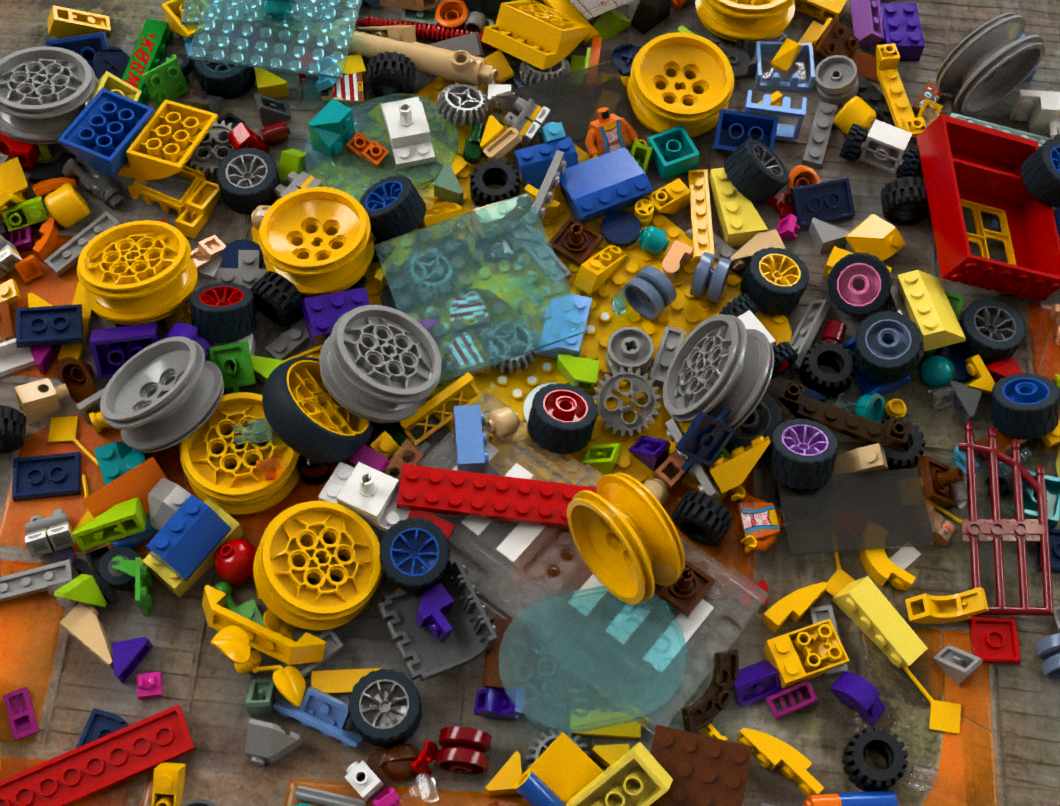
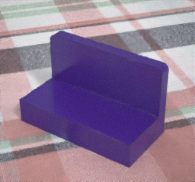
(756, 683)

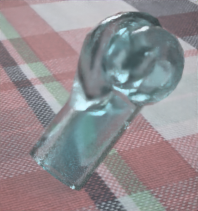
(618, 303)

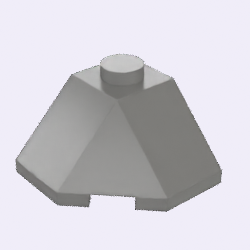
(165, 501)
(268, 742)

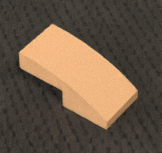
(207, 251)

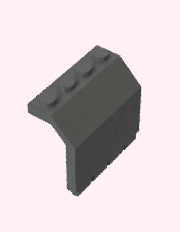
(470, 634)

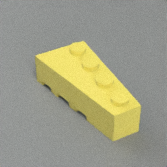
(734, 212)
(880, 621)

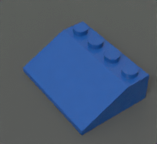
(106, 131)
(604, 185)

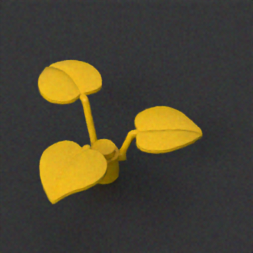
(234, 645)

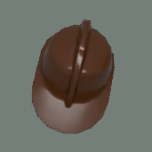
(78, 378)
(394, 763)

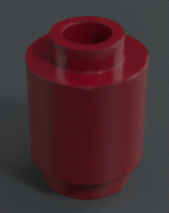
(275, 133)
(834, 331)

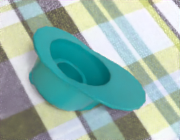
(278, 9)
(871, 407)

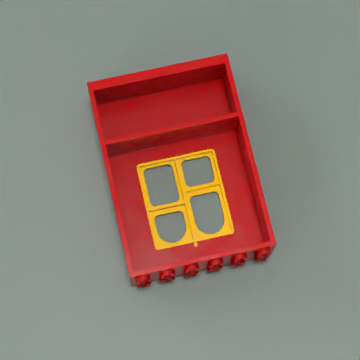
(982, 172)

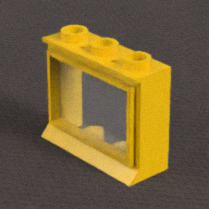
(169, 191)

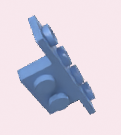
(322, 713)

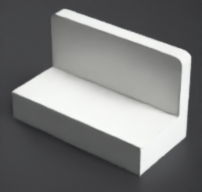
(13, 358)

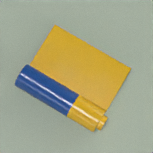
(557, 774)

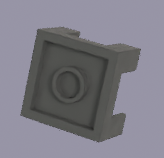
(739, 59)

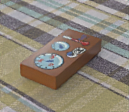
(931, 93)

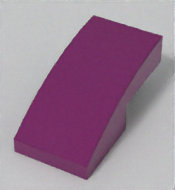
(21, 713)

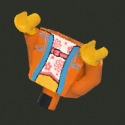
(609, 134)
(756, 521)

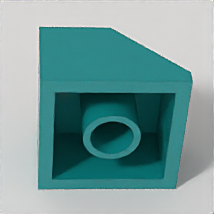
(331, 128)
(673, 152)
(117, 459)
(1052, 497)

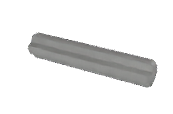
(326, 798)

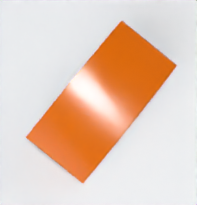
(368, 150)
(46, 186)
(49, 232)

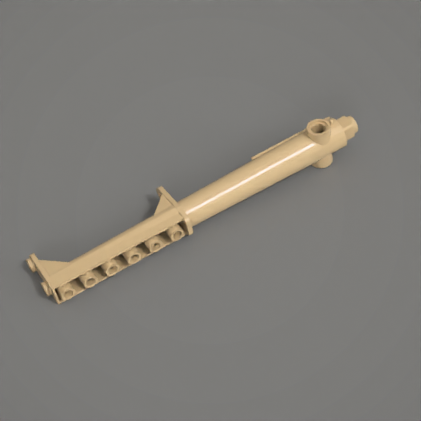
(428, 59)

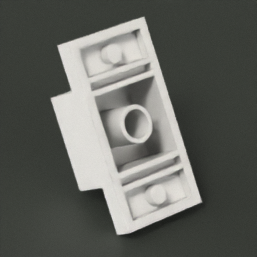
(1040, 110)
(408, 132)
(367, 493)

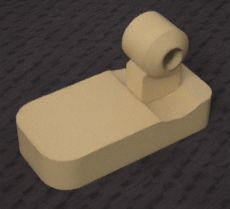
(502, 145)

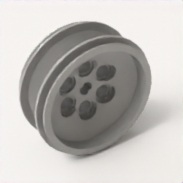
(990, 63)
(43, 92)
(380, 363)
(719, 368)
(162, 394)

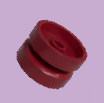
(463, 750)

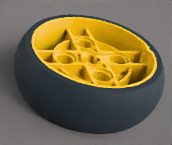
(308, 416)

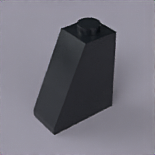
(650, 14)

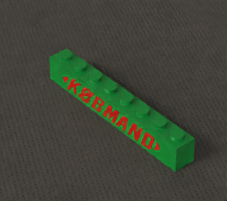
(147, 54)

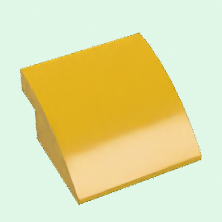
(535, 33)
(167, 141)

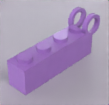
(867, 22)

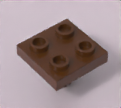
(837, 41)
(576, 242)
(939, 481)
(687, 591)

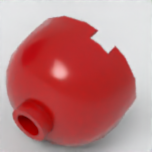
(235, 561)

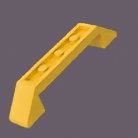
(886, 62)
(305, 650)

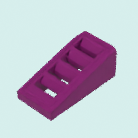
(23, 233)
(795, 707)

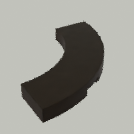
(717, 695)

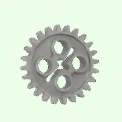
(213, 148)
(638, 385)

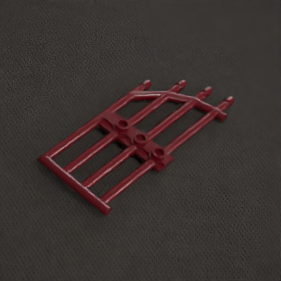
(1007, 530)

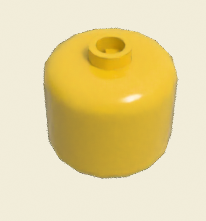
(855, 112)
(66, 205)

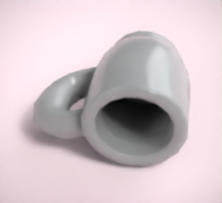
(477, 21)

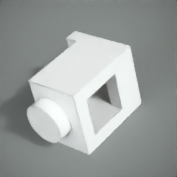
(493, 90)
(369, 785)

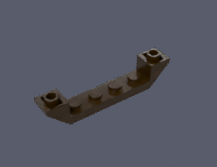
(843, 421)

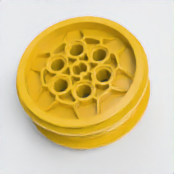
(745, 18)
(680, 83)
(317, 240)
(137, 272)
(244, 487)
(626, 538)
(286, 587)

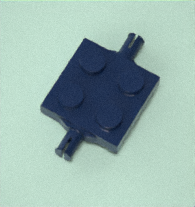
(705, 439)

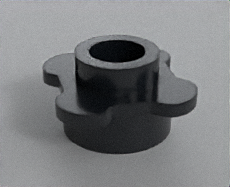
(1003, 485)

